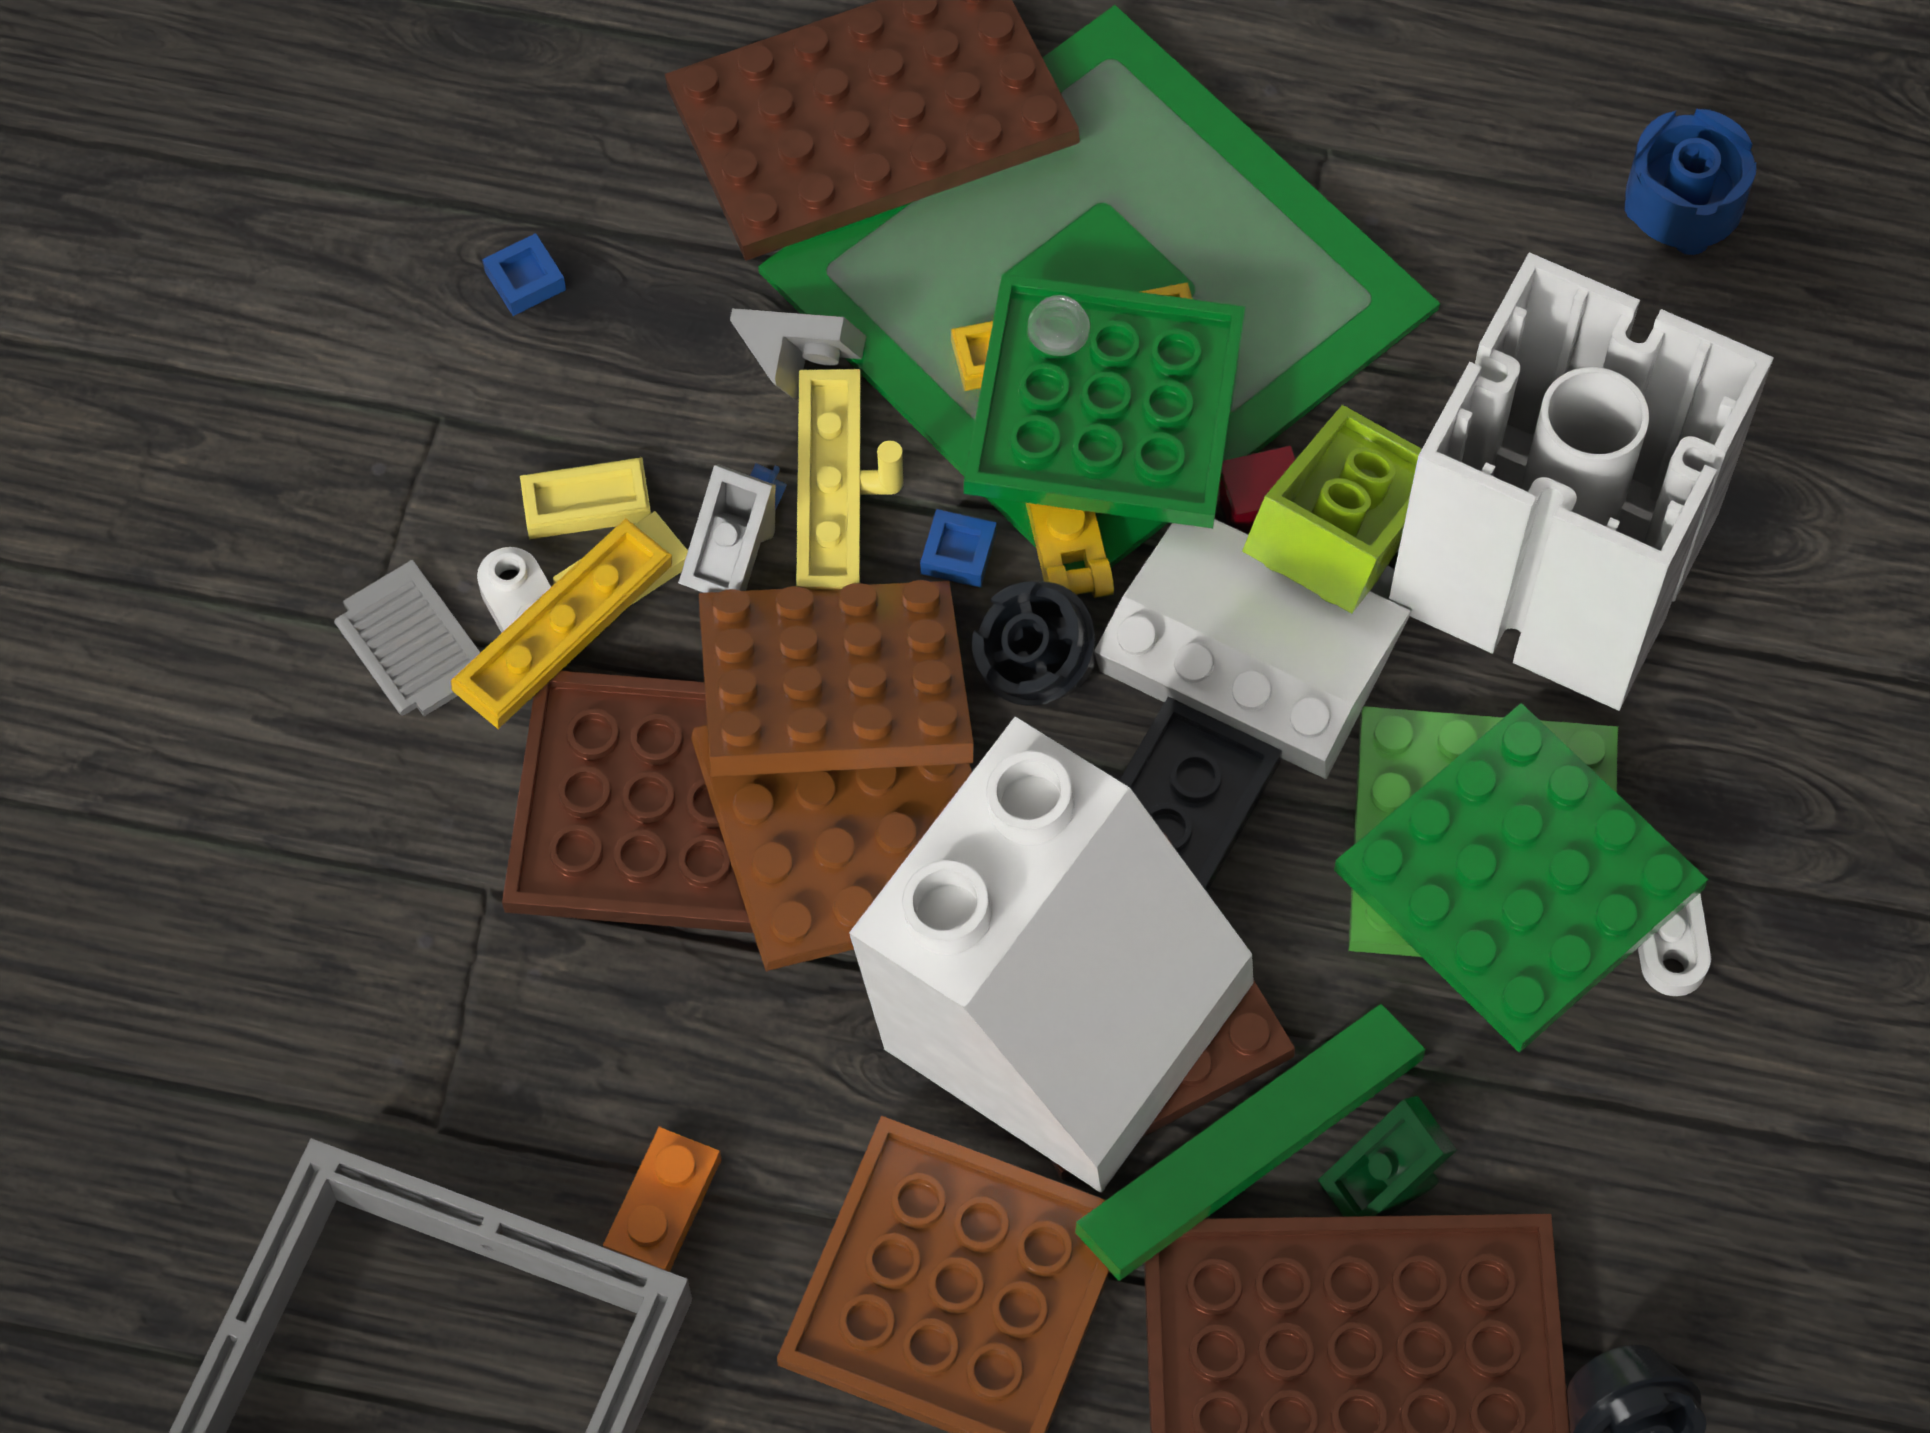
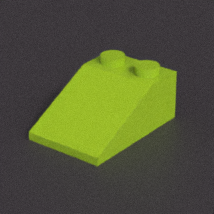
(1338, 510)

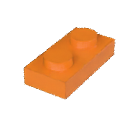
(663, 1199)

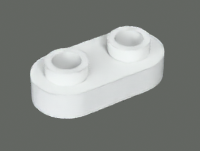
(510, 597)
(1679, 939)

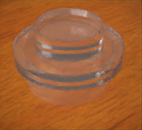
(1058, 326)

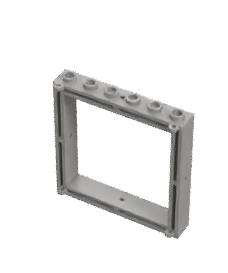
(334, 1175)

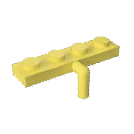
(833, 478)

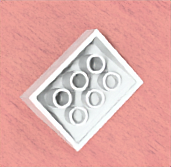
(1248, 644)

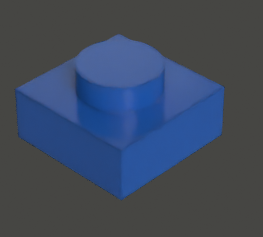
(524, 274)
(958, 548)

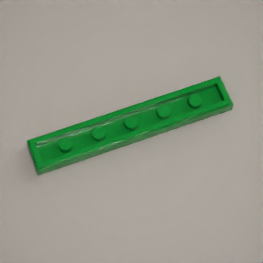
(1249, 1142)

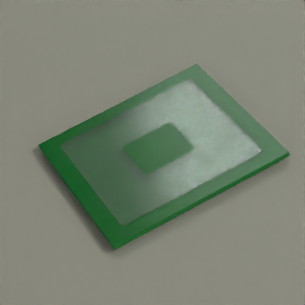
(1146, 201)

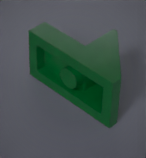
(1389, 1163)

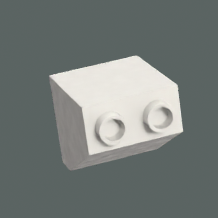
(1050, 956)

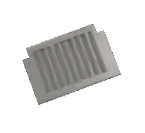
(407, 639)

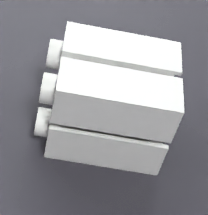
(1574, 479)

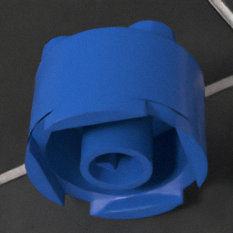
(1690, 179)

